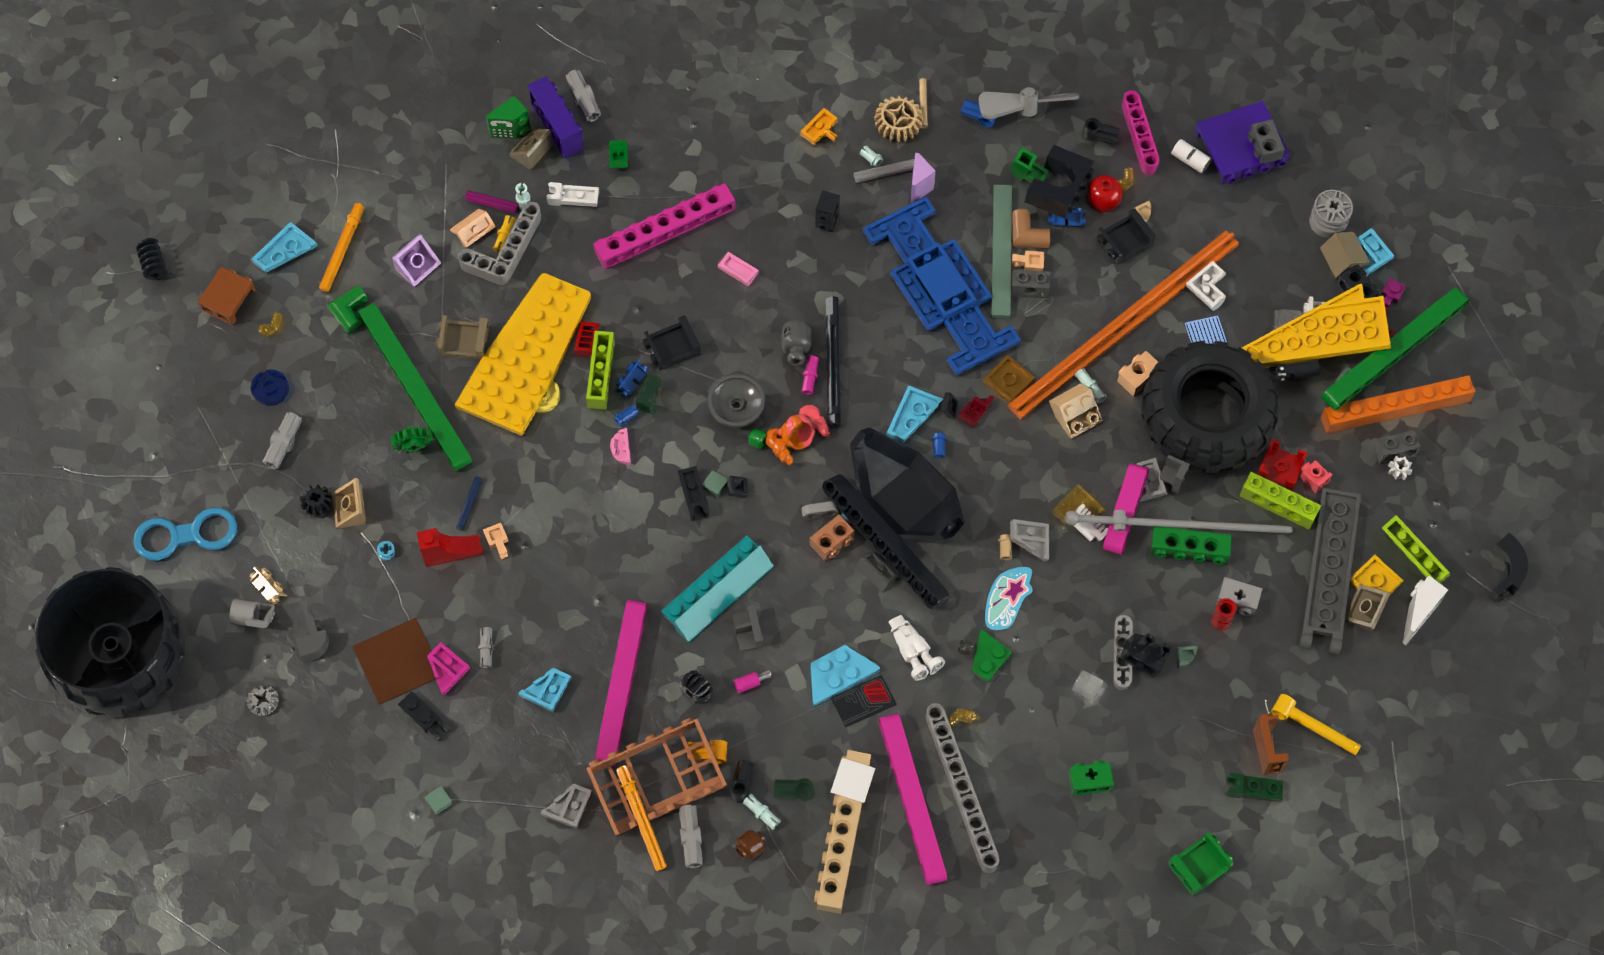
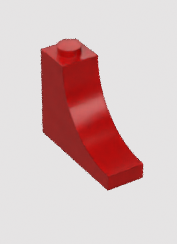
(441, 548)

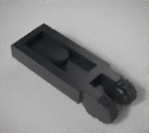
(422, 715)

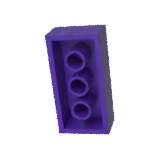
(556, 117)

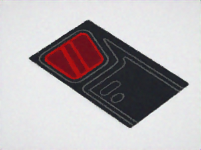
(863, 701)

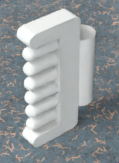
(1088, 529)

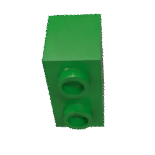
(1082, 784)

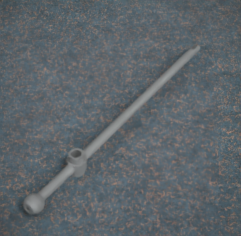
(1119, 521)

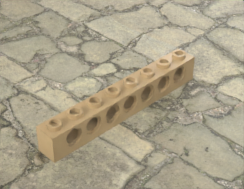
(834, 901)

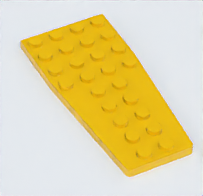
(525, 355)

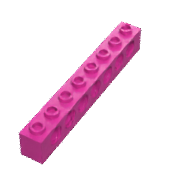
(626, 249)

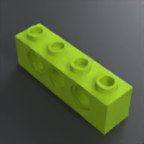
(600, 370)
(1280, 500)
(1415, 550)

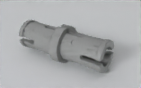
(486, 647)

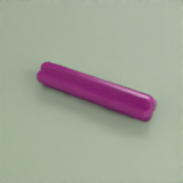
(491, 201)

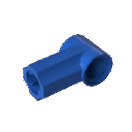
(972, 110)

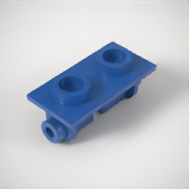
(1075, 218)
(634, 372)

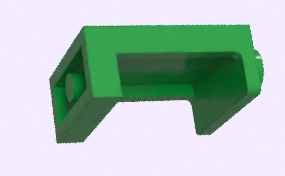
(1201, 863)

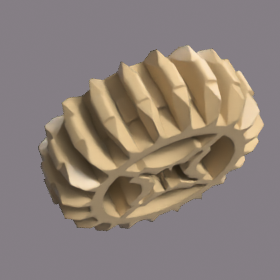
(905, 125)

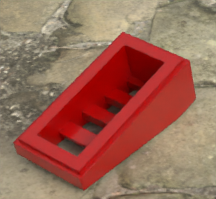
(585, 351)

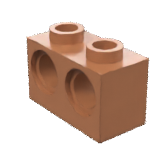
(828, 535)

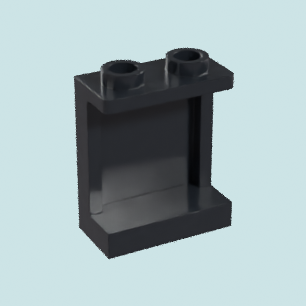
(1126, 237)
(672, 344)

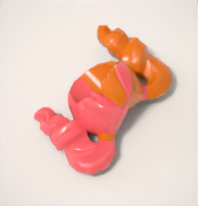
(797, 433)

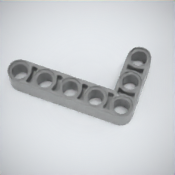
(509, 249)

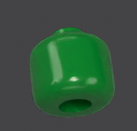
(757, 438)

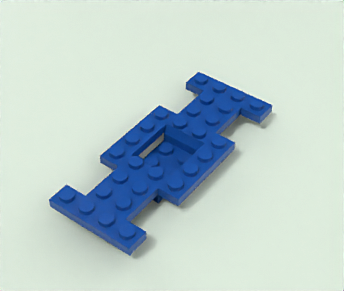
(949, 282)

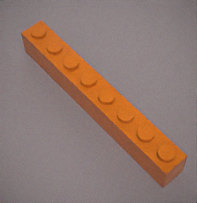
(1398, 404)

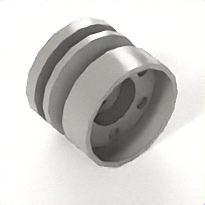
(1330, 213)

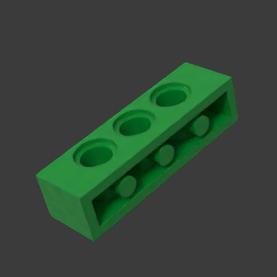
(1200, 540)

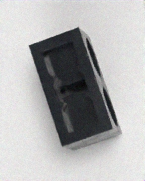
(827, 211)
(1345, 283)

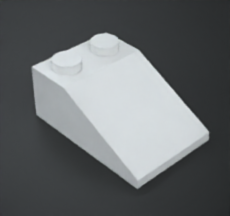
(1425, 600)

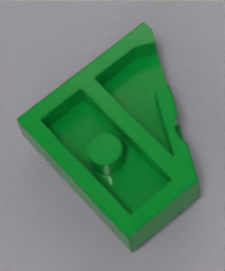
(989, 656)

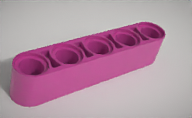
(1140, 125)
(1129, 501)

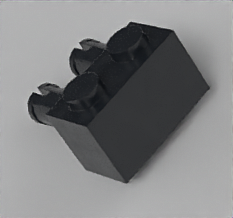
(1144, 654)

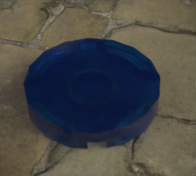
(269, 387)

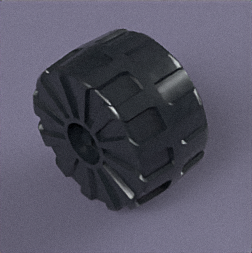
(86, 620)

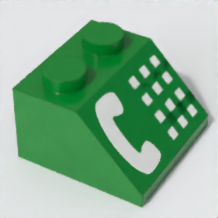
(508, 120)

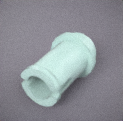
(874, 159)

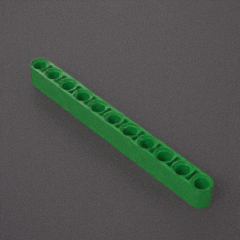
(1401, 344)
(414, 387)

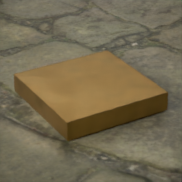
(1008, 379)

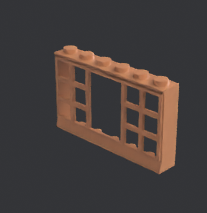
(668, 804)

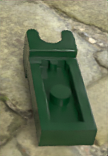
(1255, 787)

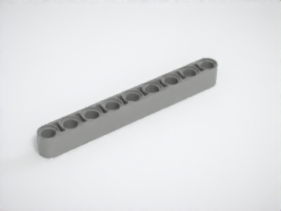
(966, 796)

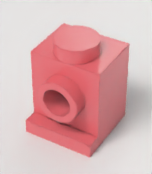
(1317, 480)

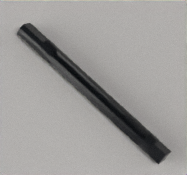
(833, 374)

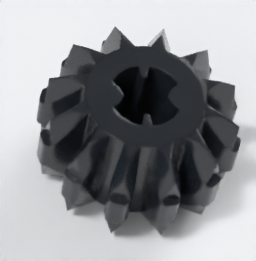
(317, 493)
(696, 687)

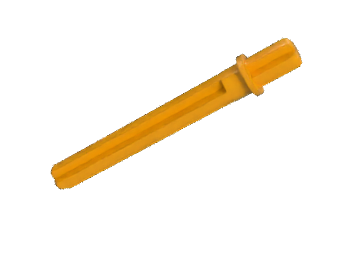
(342, 246)
(641, 817)

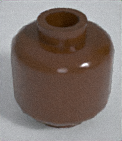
(750, 845)

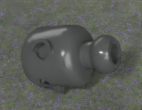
(796, 341)

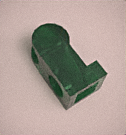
(648, 393)

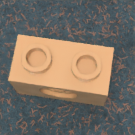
(1136, 382)

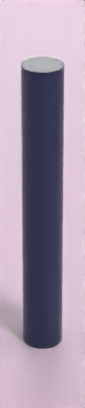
(468, 504)

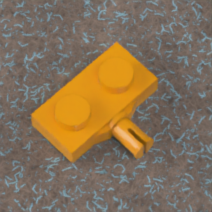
(820, 127)

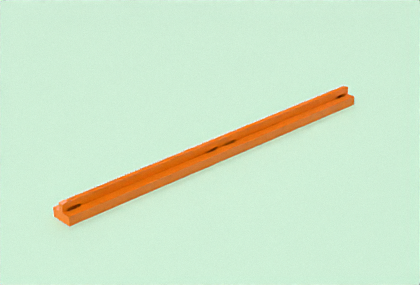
(1108, 337)

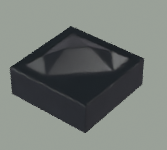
(949, 405)
(737, 486)

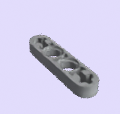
(1118, 650)

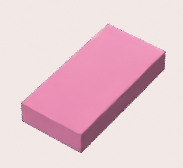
(738, 269)

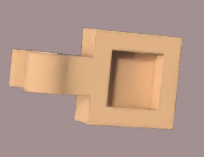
(1030, 260)
(496, 538)

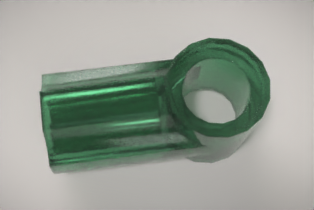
(792, 788)

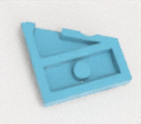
(1375, 250)
(547, 689)

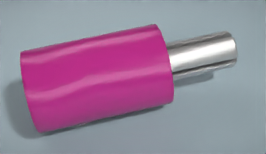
(750, 681)

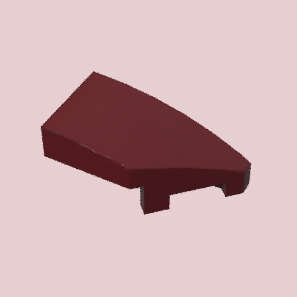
(975, 410)

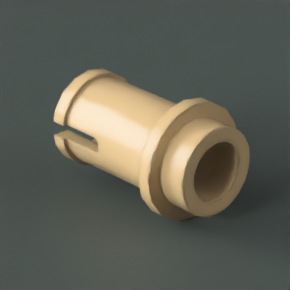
(1005, 547)

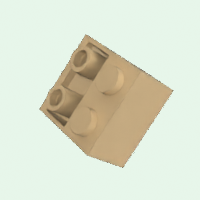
(1076, 410)

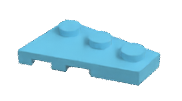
(283, 247)
(912, 413)

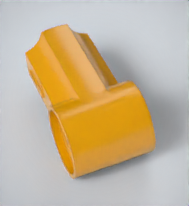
(718, 748)

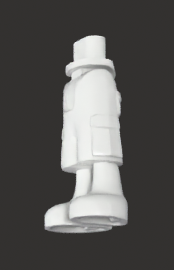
(913, 646)

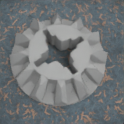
(264, 708)

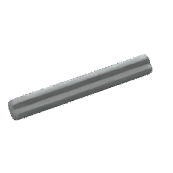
(883, 171)

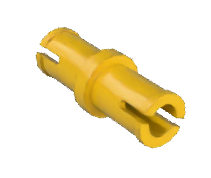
(504, 232)

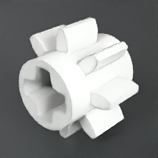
(1404, 464)

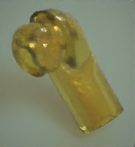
(1128, 181)
(268, 329)
(963, 715)

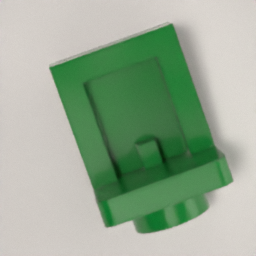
(618, 154)

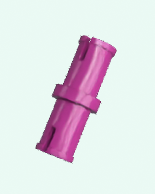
(810, 375)

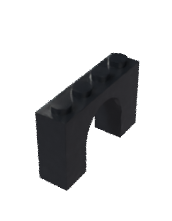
(1061, 199)

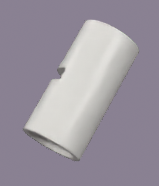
(1191, 156)

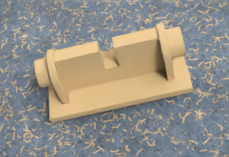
(261, 579)

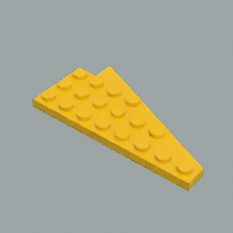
(1333, 329)

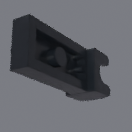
(693, 492)

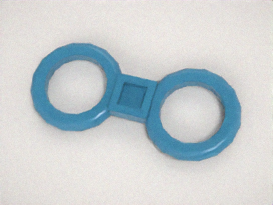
(185, 534)

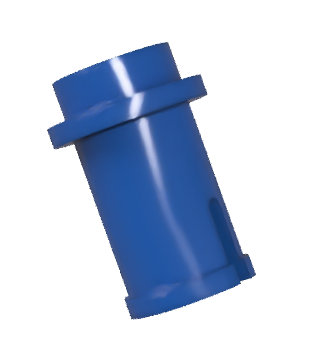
(624, 416)
(939, 445)

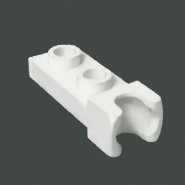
(572, 195)

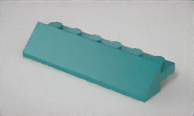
(717, 588)

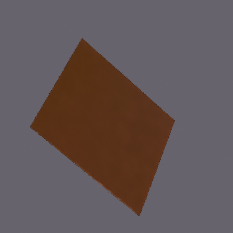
(395, 660)

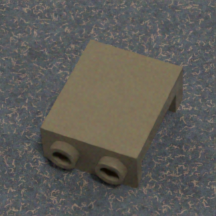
(462, 338)

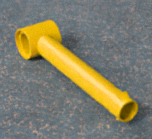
(1286, 708)

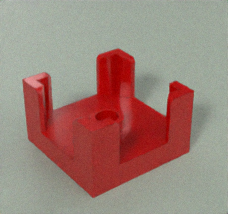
(1281, 465)

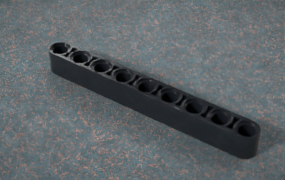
(885, 541)

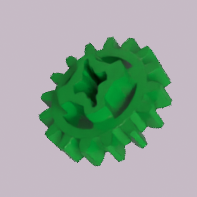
(411, 439)

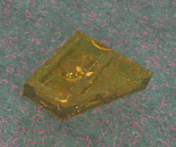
(1073, 500)

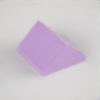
(923, 178)
(415, 260)

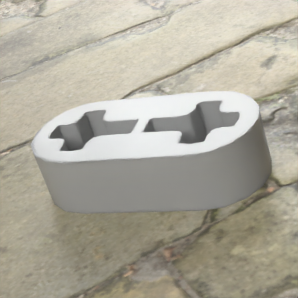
(819, 510)

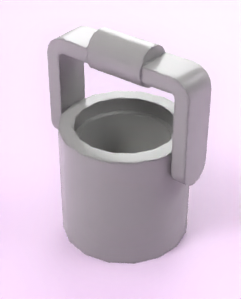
(247, 613)

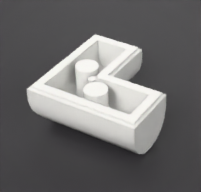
(1204, 285)

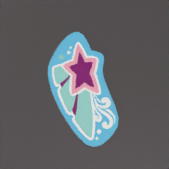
(1006, 597)

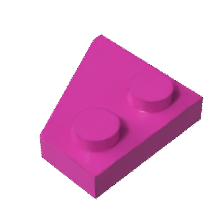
(446, 667)

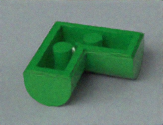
(344, 306)

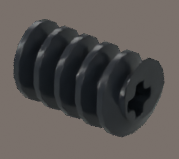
(150, 259)

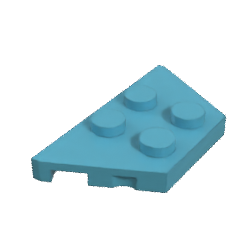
(839, 672)

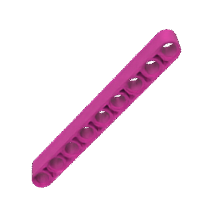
(621, 679)
(912, 799)

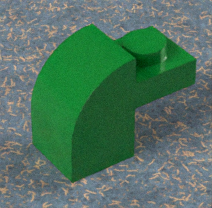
(1025, 167)

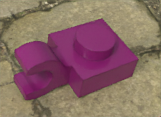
(1392, 292)

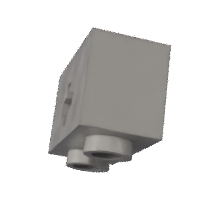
(1248, 595)

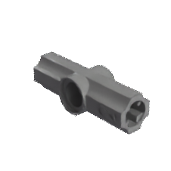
(583, 95)
(282, 441)
(690, 836)

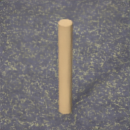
(923, 101)

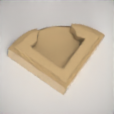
(1144, 210)

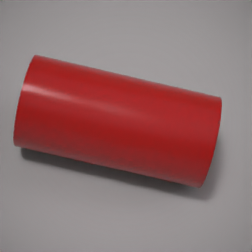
(1223, 614)

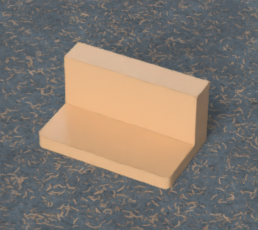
(473, 227)

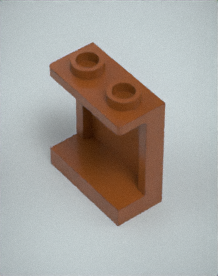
(225, 295)
(1270, 762)

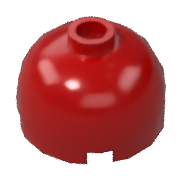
(1104, 193)

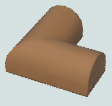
(1023, 235)

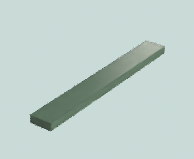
(1001, 251)

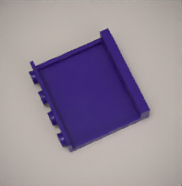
(1229, 142)

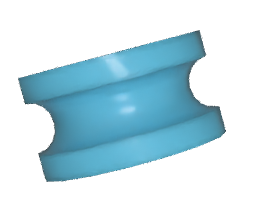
(391, 553)

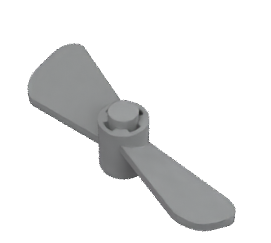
(1000, 104)

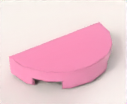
(620, 447)

